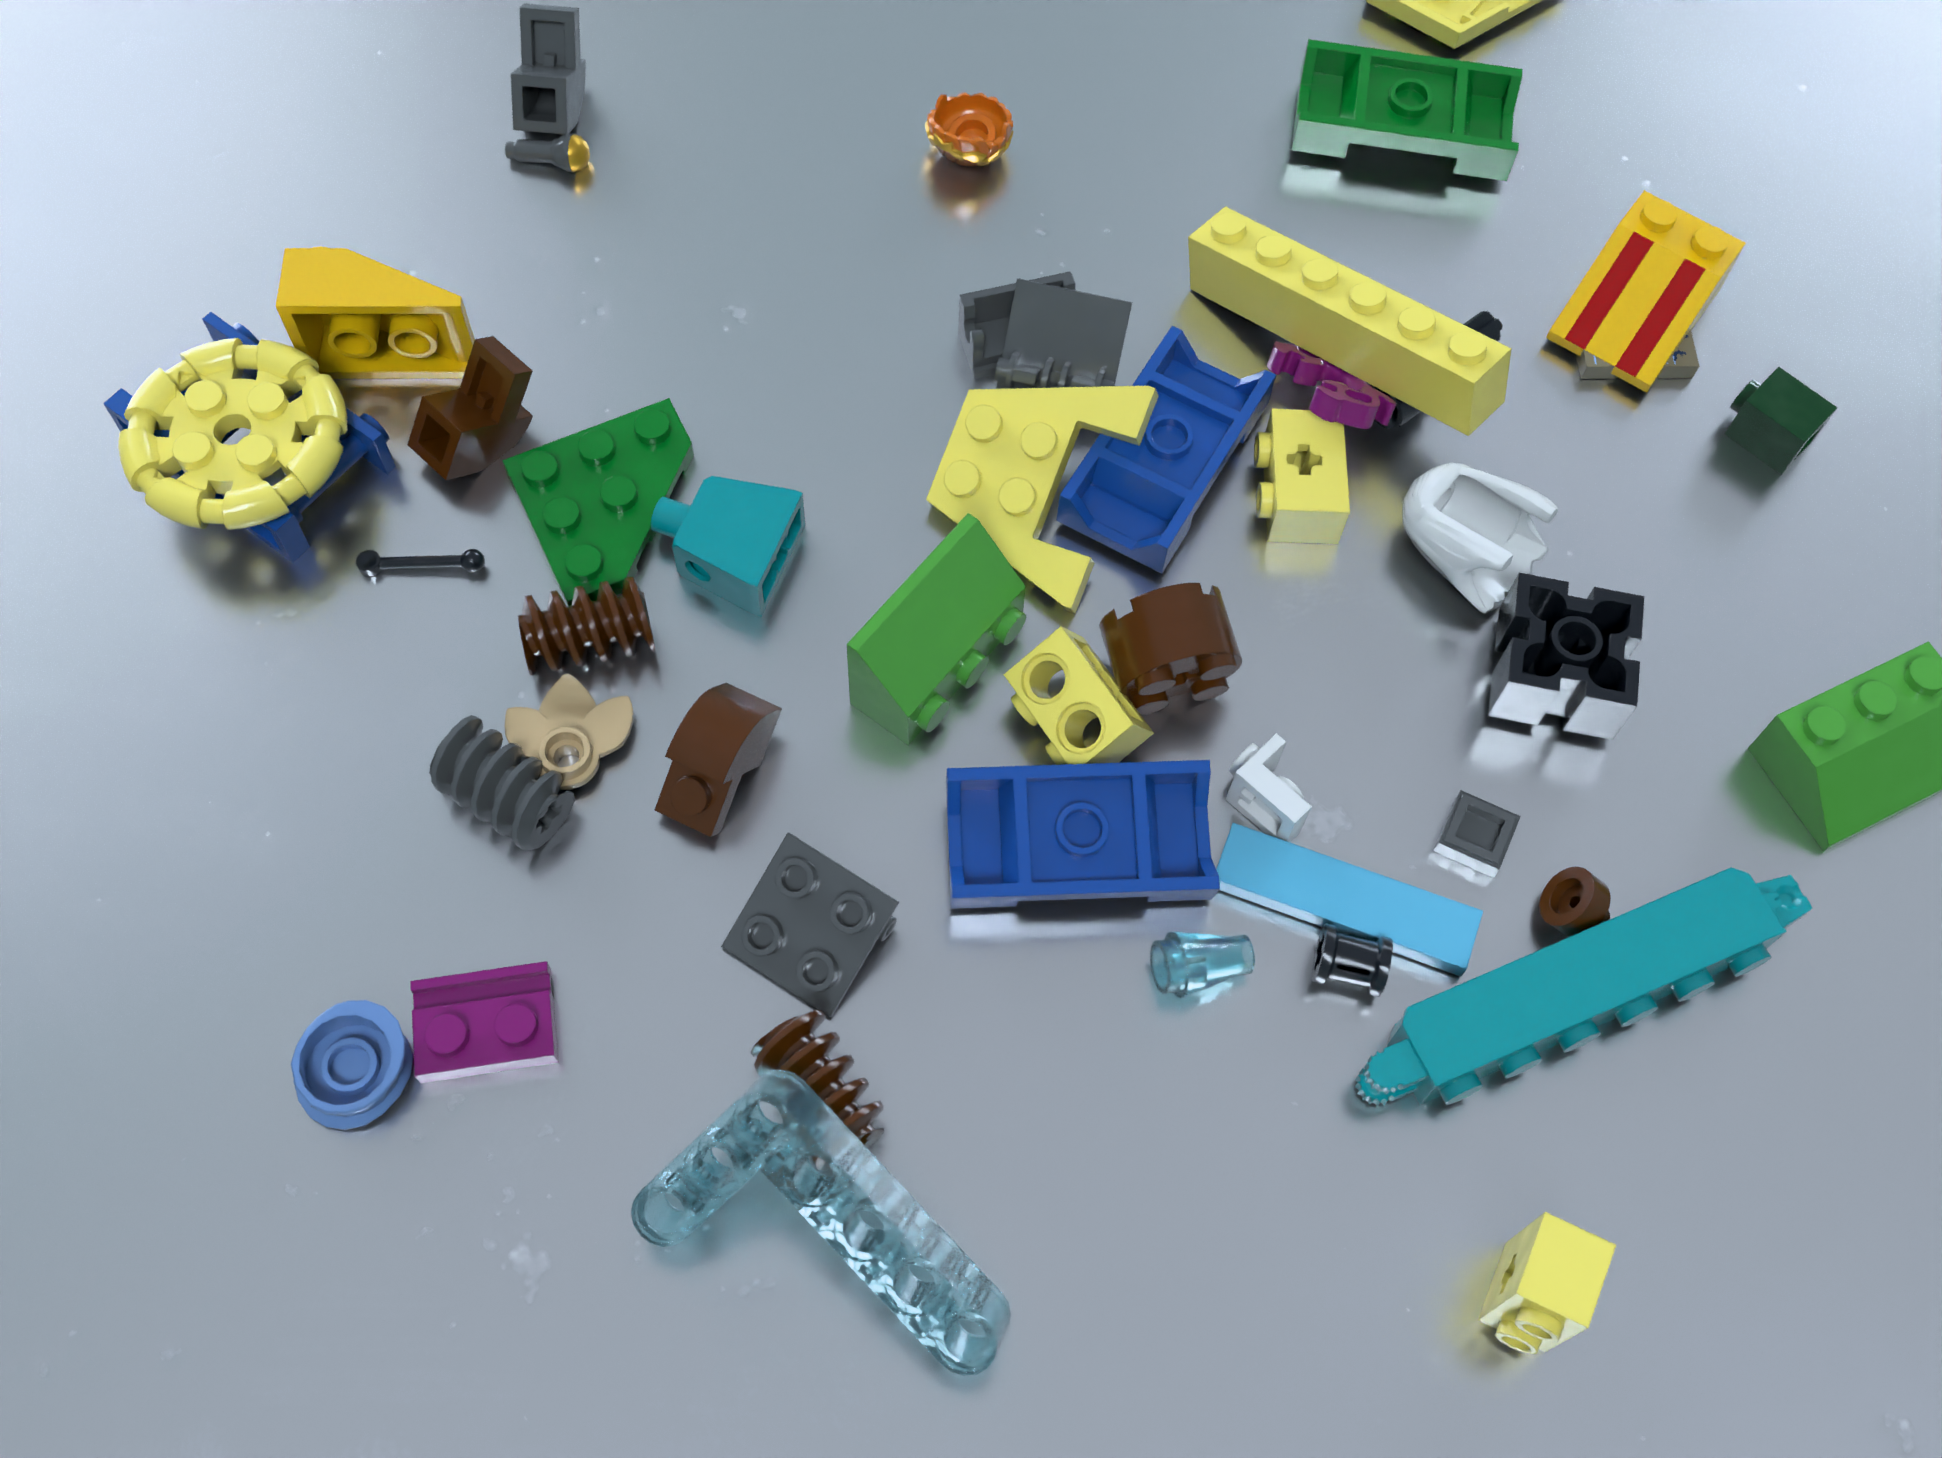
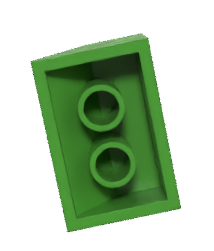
(935, 633)
(1860, 747)

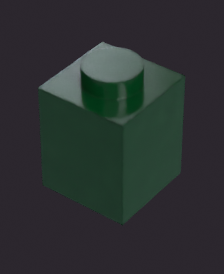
(1778, 419)

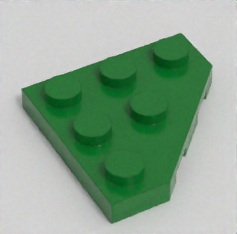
(597, 494)

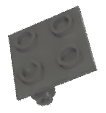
(1061, 338)
(810, 924)

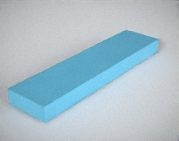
(1349, 897)

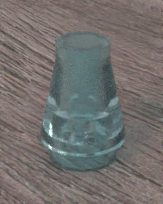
(1196, 961)

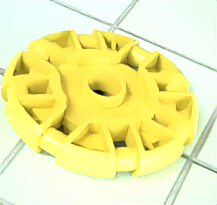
(214, 408)

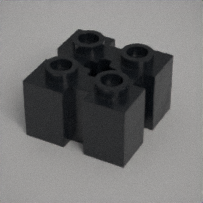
(1567, 656)

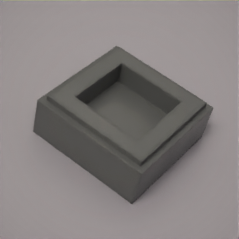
(1477, 834)

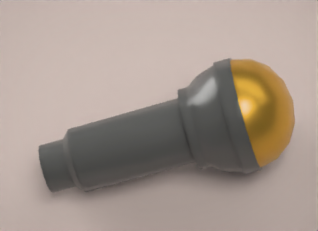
(567, 152)

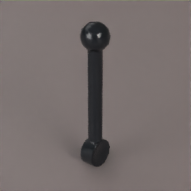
(371, 563)

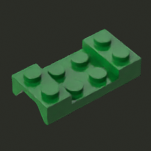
(1407, 106)

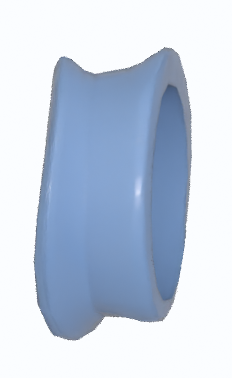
(351, 1064)

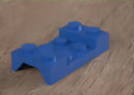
(1147, 493)
(1079, 833)

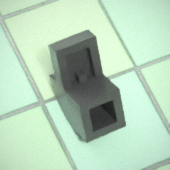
(552, 75)

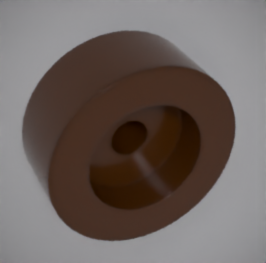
(1575, 901)

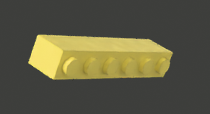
(1350, 320)

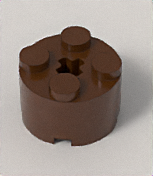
(1171, 646)

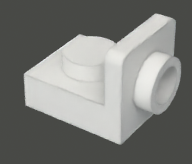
(1262, 797)

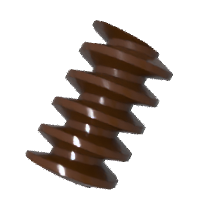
(584, 625)
(797, 1050)

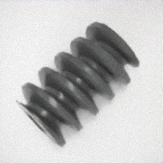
(498, 786)

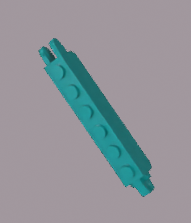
(1580, 984)

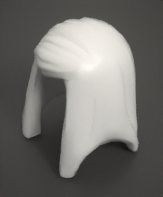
(1476, 529)

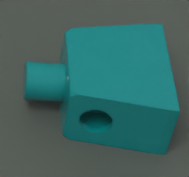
(733, 538)

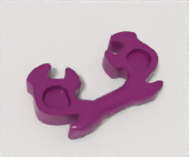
(1341, 394)

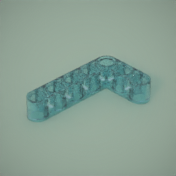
(833, 1209)

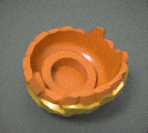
(970, 128)

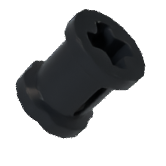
(1352, 960)

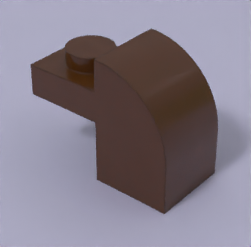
(481, 420)
(710, 751)

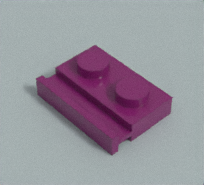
(483, 1022)

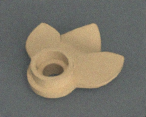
(570, 725)

